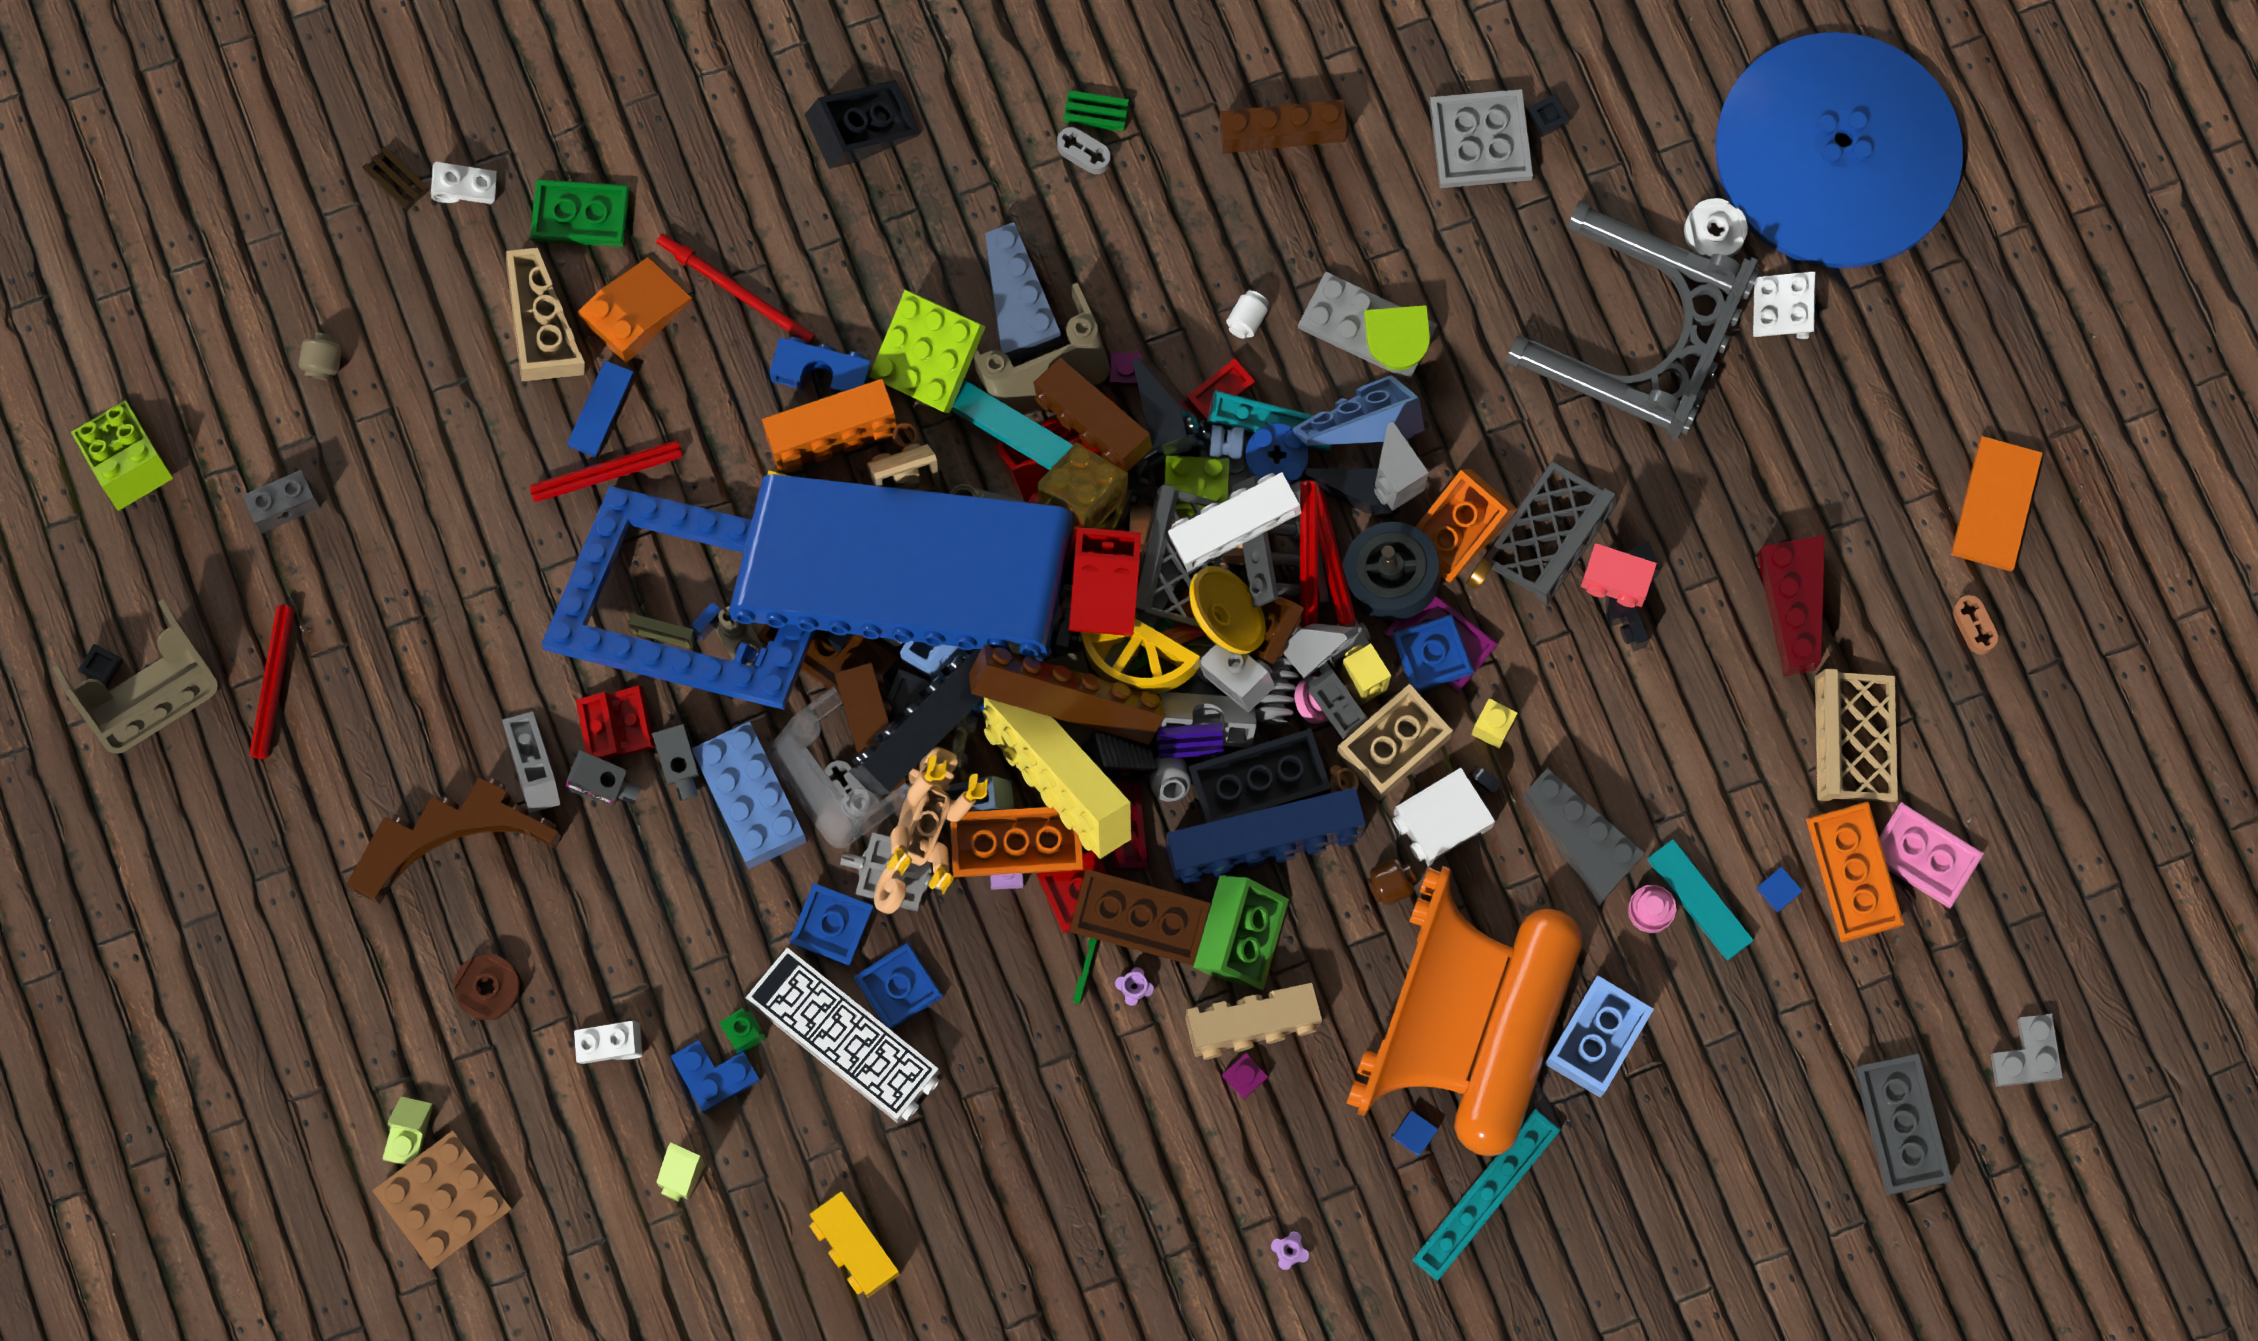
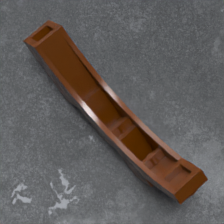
(397, 846)

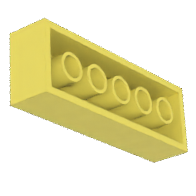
(1061, 774)

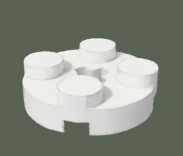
(1725, 217)

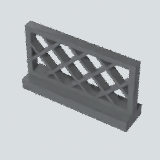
(1576, 539)
(1153, 553)

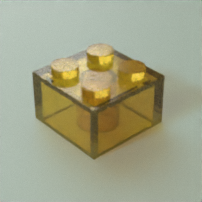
(1084, 486)

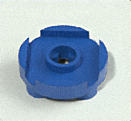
(1264, 440)

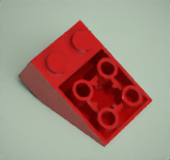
(1105, 581)

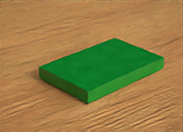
(580, 213)

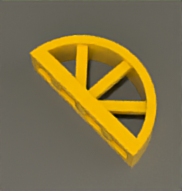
(1156, 645)

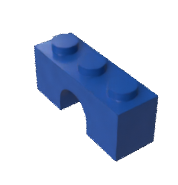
(796, 360)

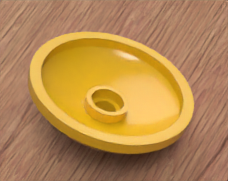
(1225, 610)

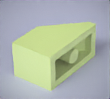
(679, 1172)

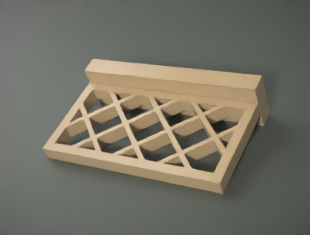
(1830, 731)

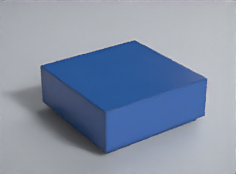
(704, 623)
(1779, 889)
(1415, 1133)

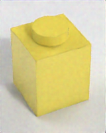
(1494, 723)

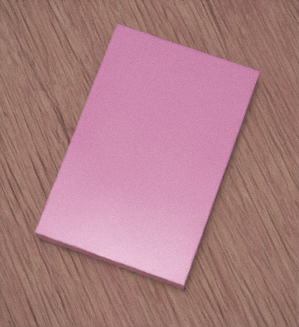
(1927, 855)

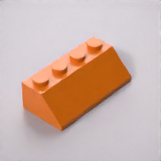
(1013, 843)

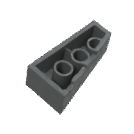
(1583, 836)

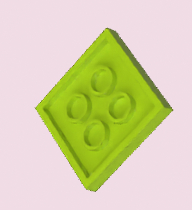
(927, 351)

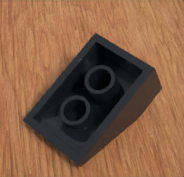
(860, 123)
(1170, 418)

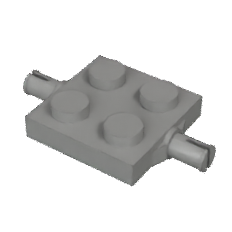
(873, 864)

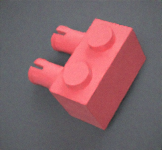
(1618, 576)

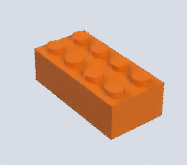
(830, 426)

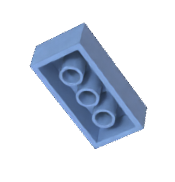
(749, 795)

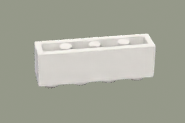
(1234, 521)

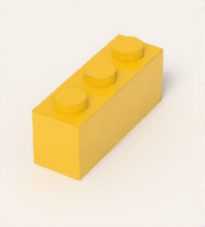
(853, 1245)

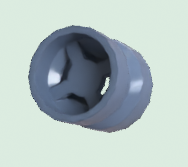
(1234, 442)

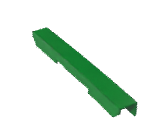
(1082, 980)

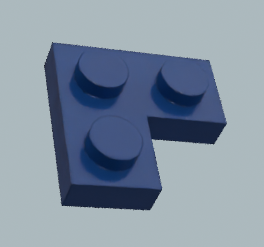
(713, 1084)

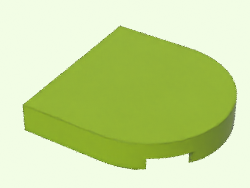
(1397, 335)

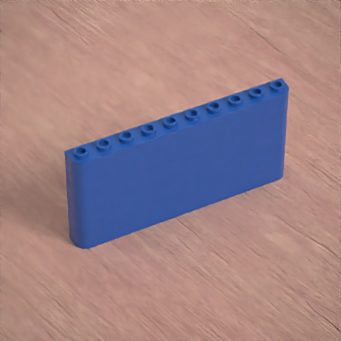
(903, 565)

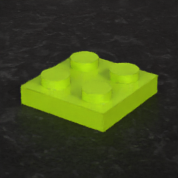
(1199, 477)

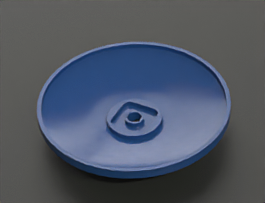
(1828, 199)

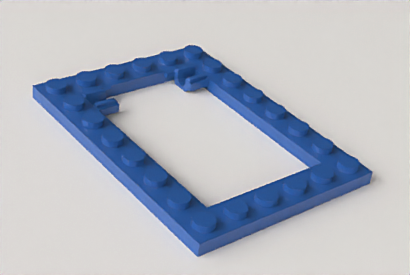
(764, 683)

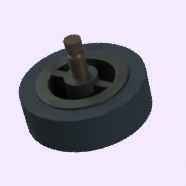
(1392, 571)

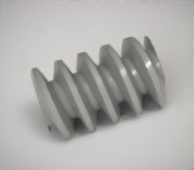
(1272, 707)

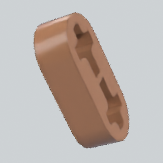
(1981, 620)

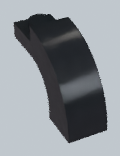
(1632, 629)

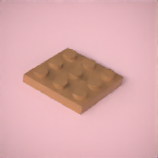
(442, 1200)

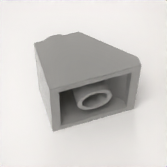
(1399, 470)

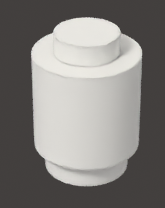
(1247, 314)

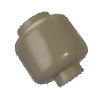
(320, 356)

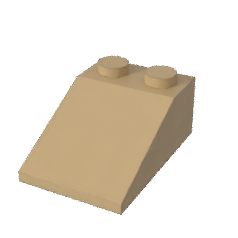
(911, 469)

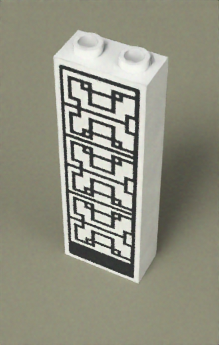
(844, 1036)

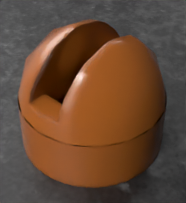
(909, 433)

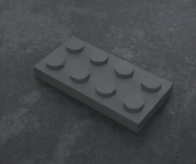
(1902, 1124)

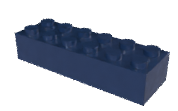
(1265, 836)

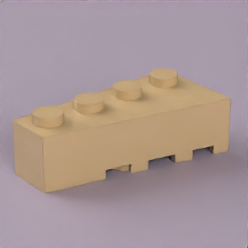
(541, 330)
(1253, 1020)

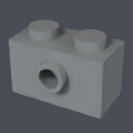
(1237, 676)

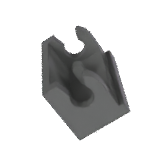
(1336, 701)

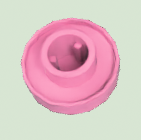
(1307, 705)
(1651, 908)

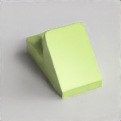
(407, 1130)

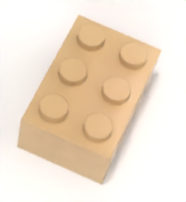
(1394, 742)

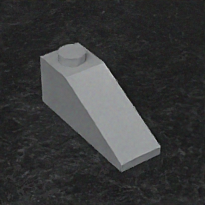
(531, 762)

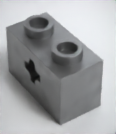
(281, 501)

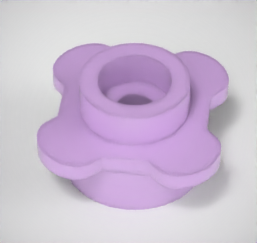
(1137, 977)
(1292, 1241)

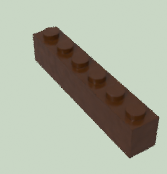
(1066, 694)

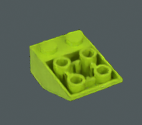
(121, 455)

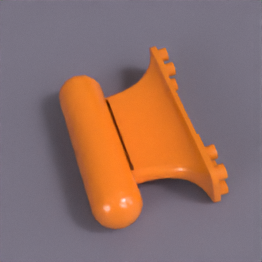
(1474, 1016)

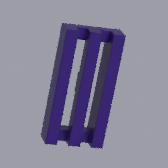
(1190, 745)

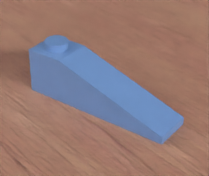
(1365, 416)

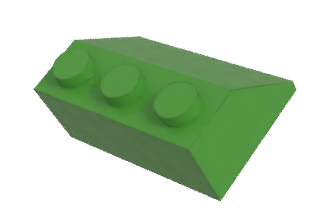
(1241, 932)

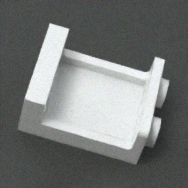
(1442, 817)

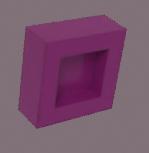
(1122, 369)
(1244, 1076)

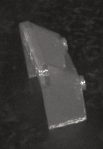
(836, 817)

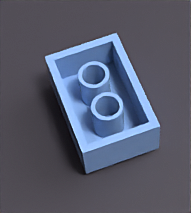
(1599, 1036)

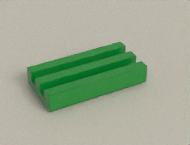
(1096, 110)

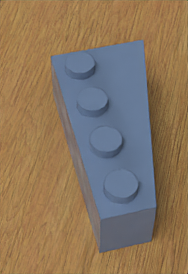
(1020, 304)

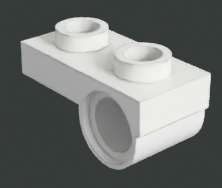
(462, 182)
(608, 1042)

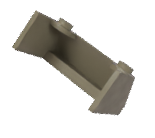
(1015, 384)
(149, 697)

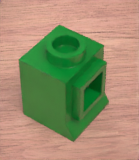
(742, 1030)

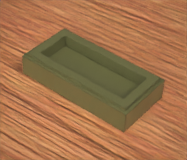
(662, 631)

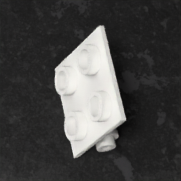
(1784, 305)

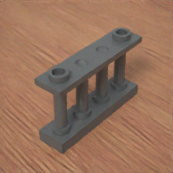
(1260, 559)

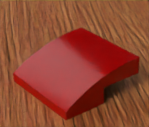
(615, 723)

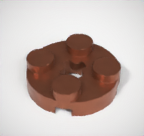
(482, 969)

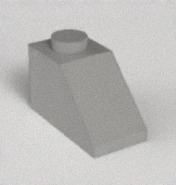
(1315, 644)

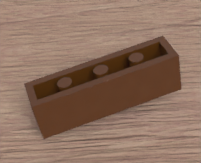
(1282, 126)
(1092, 415)
(864, 705)

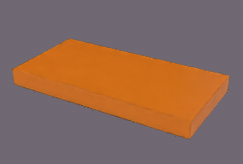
(1996, 503)
(1855, 872)

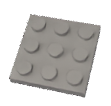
(1480, 138)

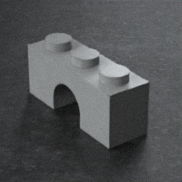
(1200, 709)

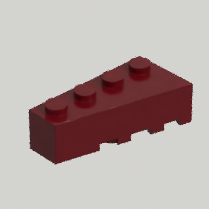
(1794, 594)

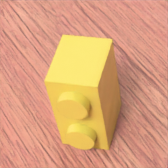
(1364, 673)

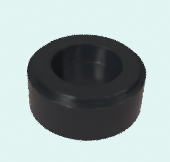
(1485, 779)

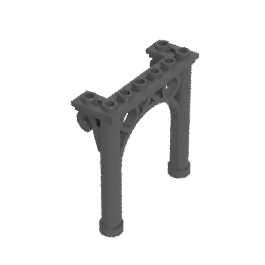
(1658, 407)

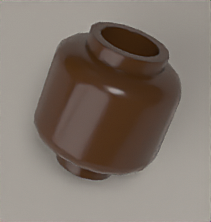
(1391, 881)

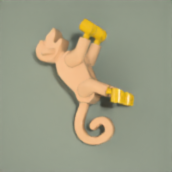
(920, 825)

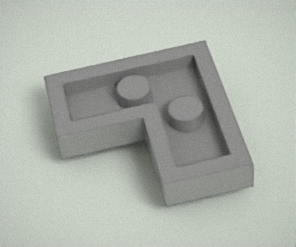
(2037, 1059)

